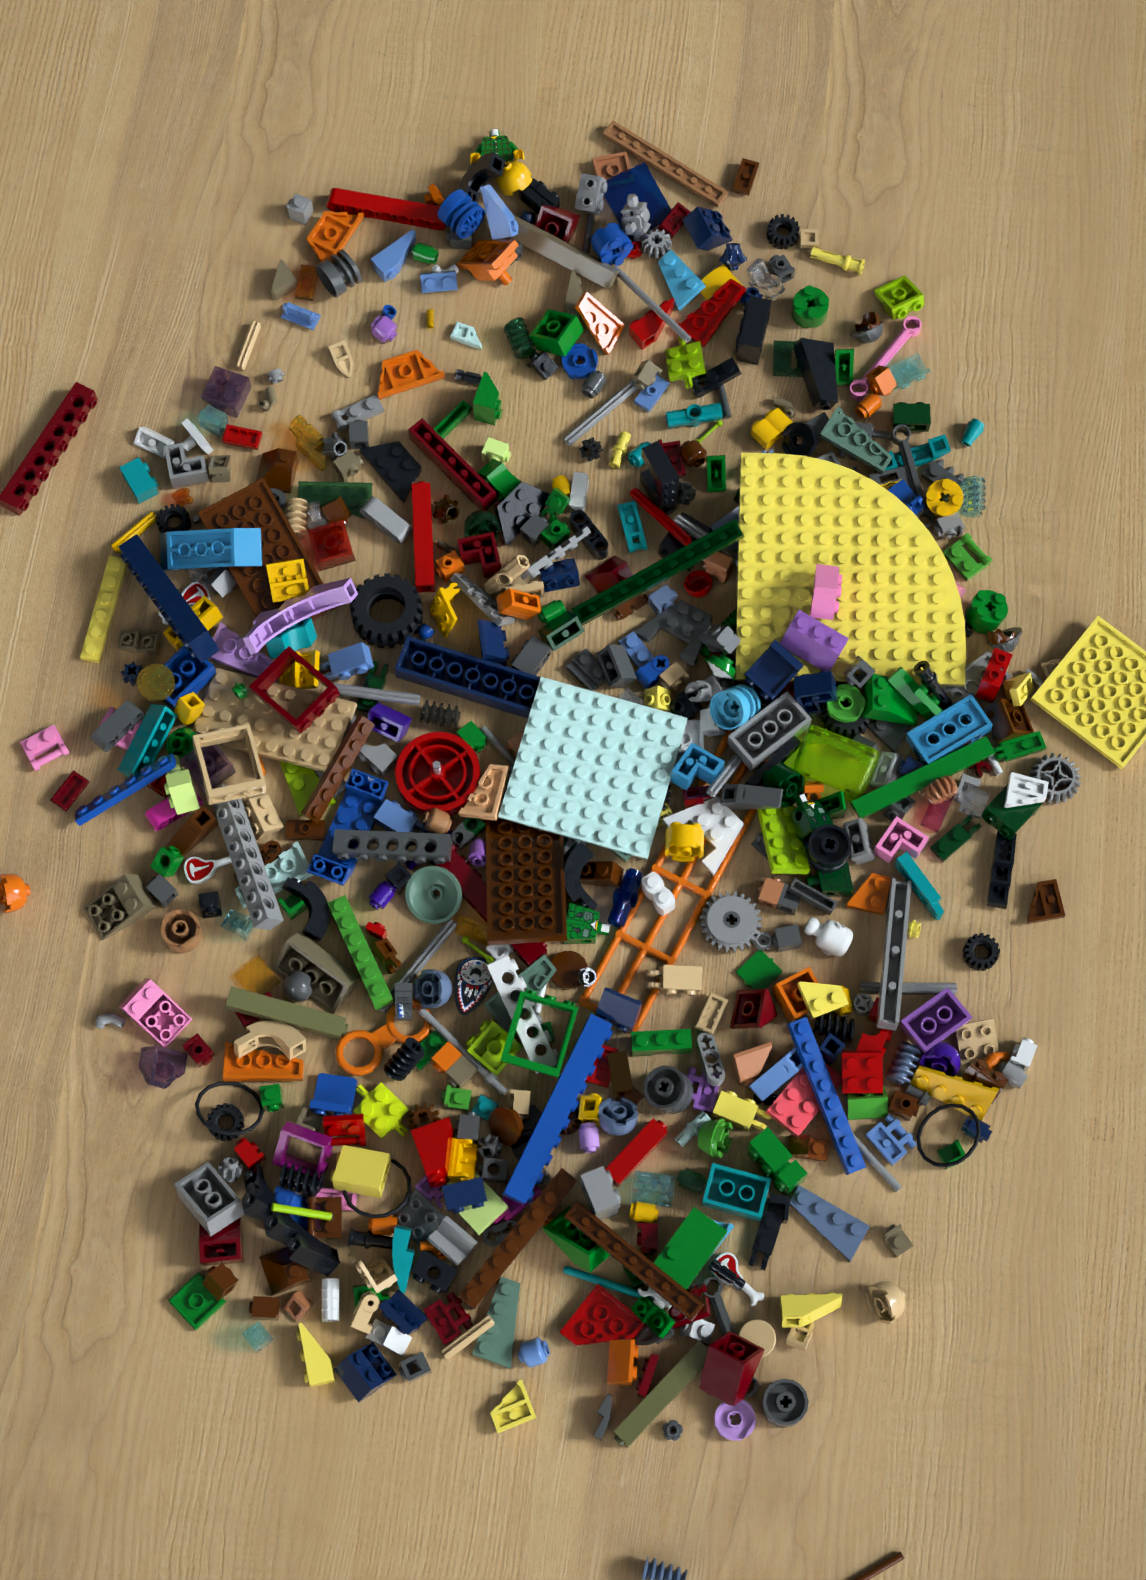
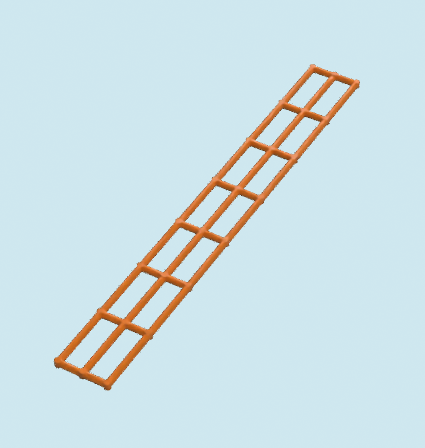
(680, 882)

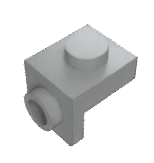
(698, 1330)

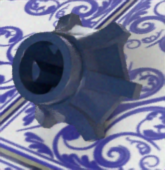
(733, 256)

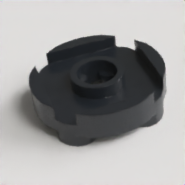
(808, 435)

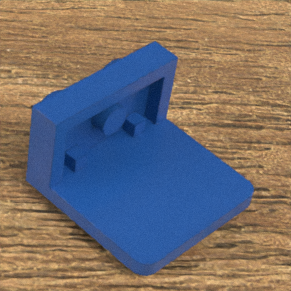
(333, 1095)

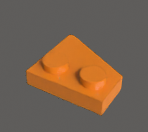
(871, 895)

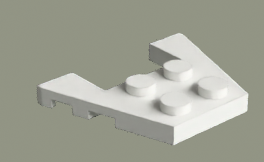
(719, 828)

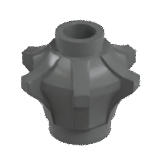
(334, 446)

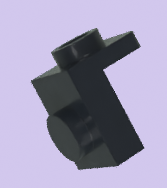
(542, 364)

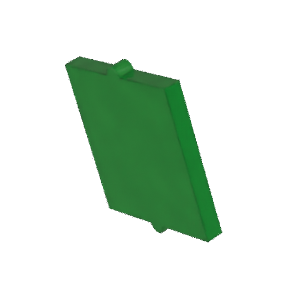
(759, 971)

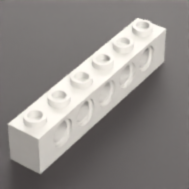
(497, 970)

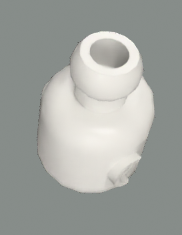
(830, 937)

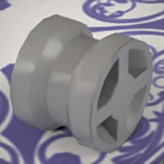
(862, 1000)

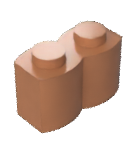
(718, 566)

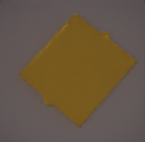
(257, 977)

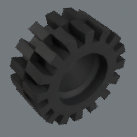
(783, 222)
(168, 513)
(989, 944)
(217, 1113)

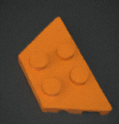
(332, 233)
(406, 373)

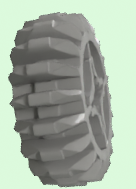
(1070, 779)

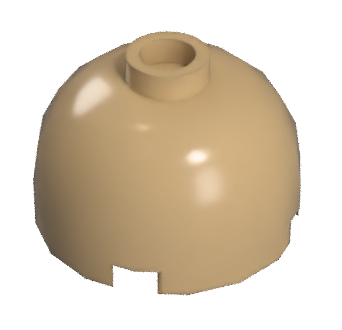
(886, 1300)

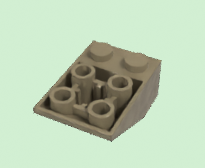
(120, 905)

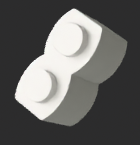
(661, 897)

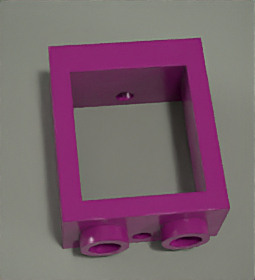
(293, 1130)

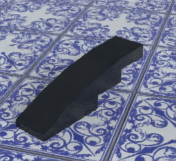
(1001, 871)

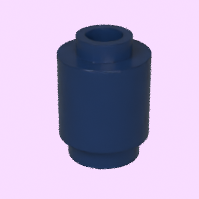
(969, 1128)

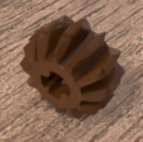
(421, 1112)

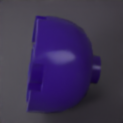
(942, 1058)

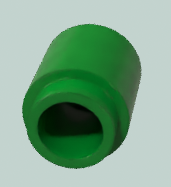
(424, 253)
(551, 611)

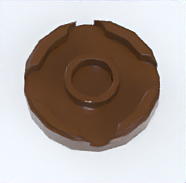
(568, 966)
(506, 1125)

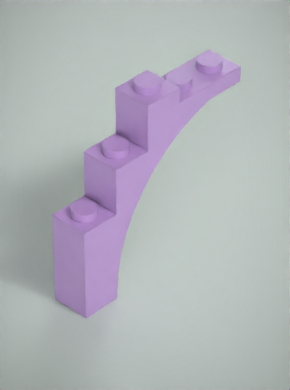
(294, 610)

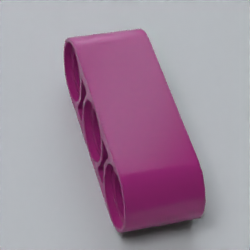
(163, 815)

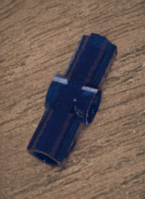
(625, 897)

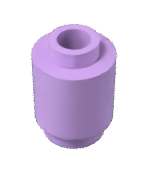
(589, 1137)

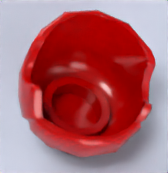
(698, 584)

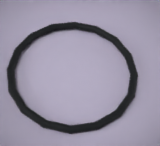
(222, 1131)
(963, 1157)
(392, 1211)

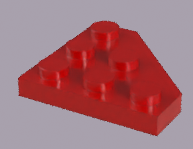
(601, 1320)

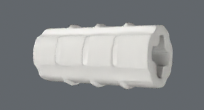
(330, 1300)

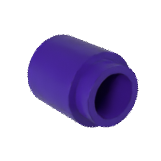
(381, 895)

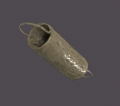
(442, 545)

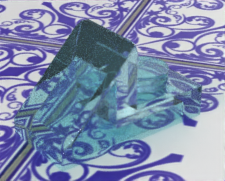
(238, 924)

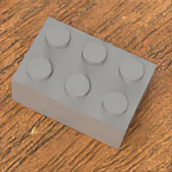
(599, 1193)
(209, 1198)

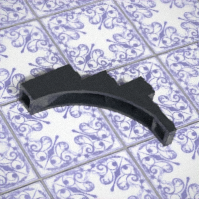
(300, 1244)

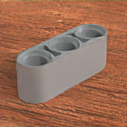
(386, 520)

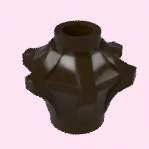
(446, 509)

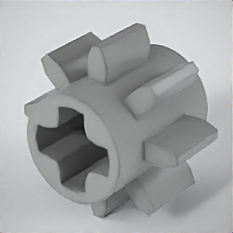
(230, 1169)

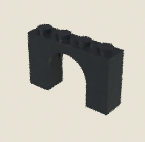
(660, 479)

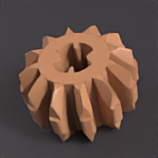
(941, 790)

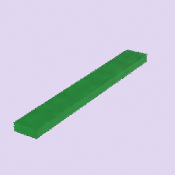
(922, 777)

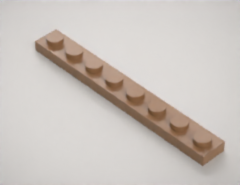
(665, 164)

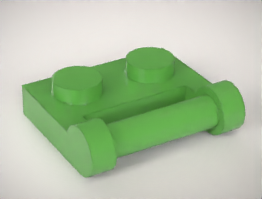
(962, 561)

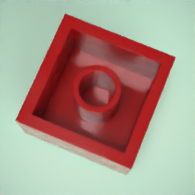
(862, 1071)

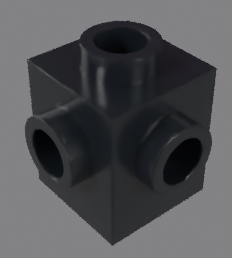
(683, 706)

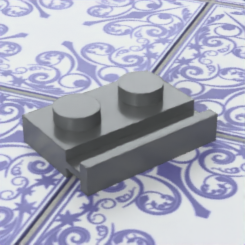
(587, 670)

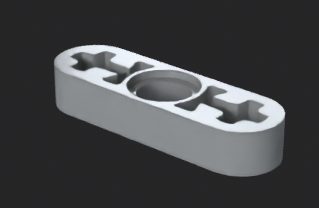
(711, 1051)

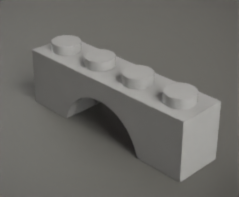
(379, 757)

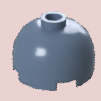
(432, 988)
(618, 1116)

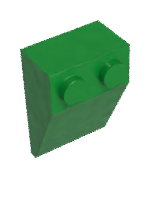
(886, 703)
(574, 1243)

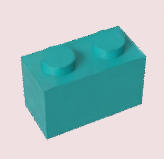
(139, 480)

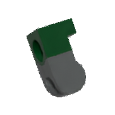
(467, 831)

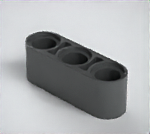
(117, 726)

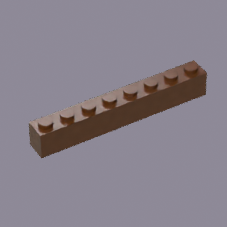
(517, 1238)

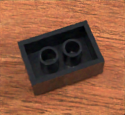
(752, 330)

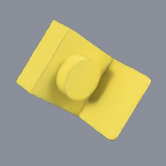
(1019, 688)

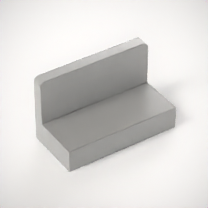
(452, 1241)

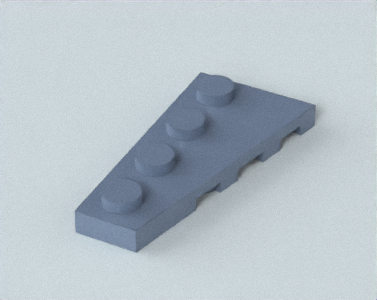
(834, 1224)

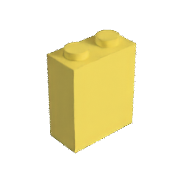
(361, 1171)

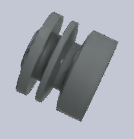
(338, 273)

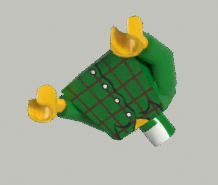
(499, 145)

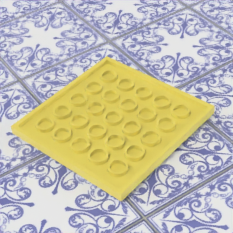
(1100, 692)

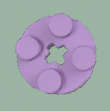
(738, 1431)

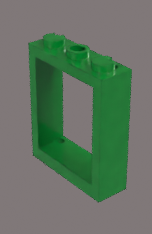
(549, 1001)

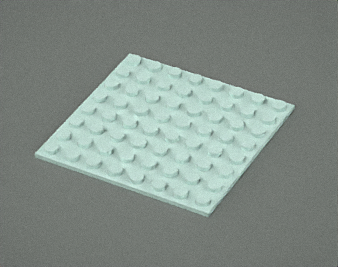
(593, 768)

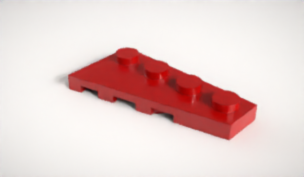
(711, 313)

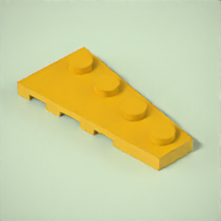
(955, 1090)

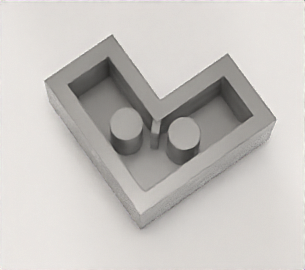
(183, 470)

